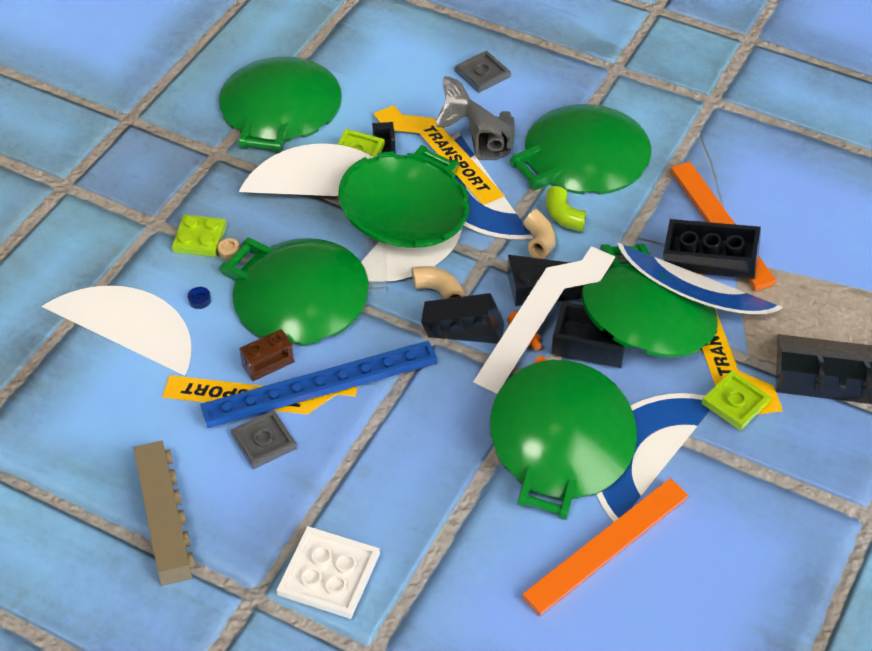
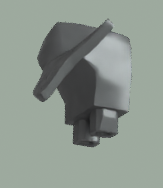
(491, 135)

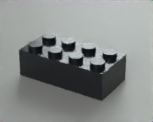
(713, 248)

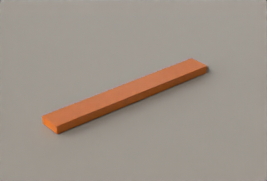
(714, 212)
(604, 547)

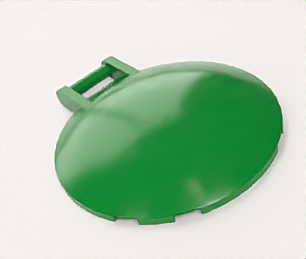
(279, 101)
(584, 150)
(405, 198)
(299, 287)
(646, 313)
(562, 432)

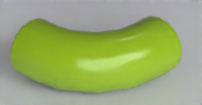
(562, 212)

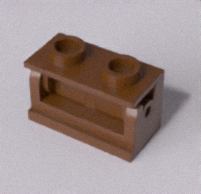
(267, 355)

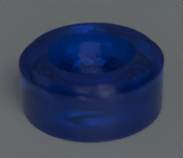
(199, 297)

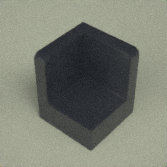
(385, 131)

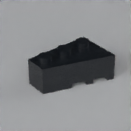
(525, 273)
(463, 319)

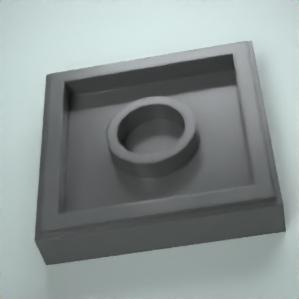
(482, 71)
(263, 439)

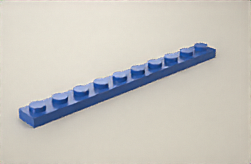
(317, 384)

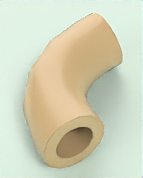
(542, 233)
(437, 279)

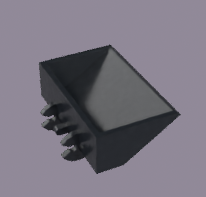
(824, 369)

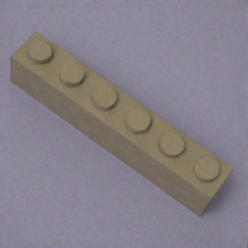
(163, 514)

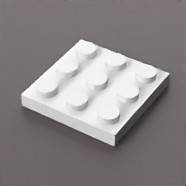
(328, 572)

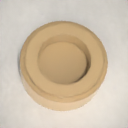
(227, 248)

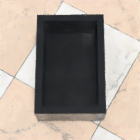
(581, 339)

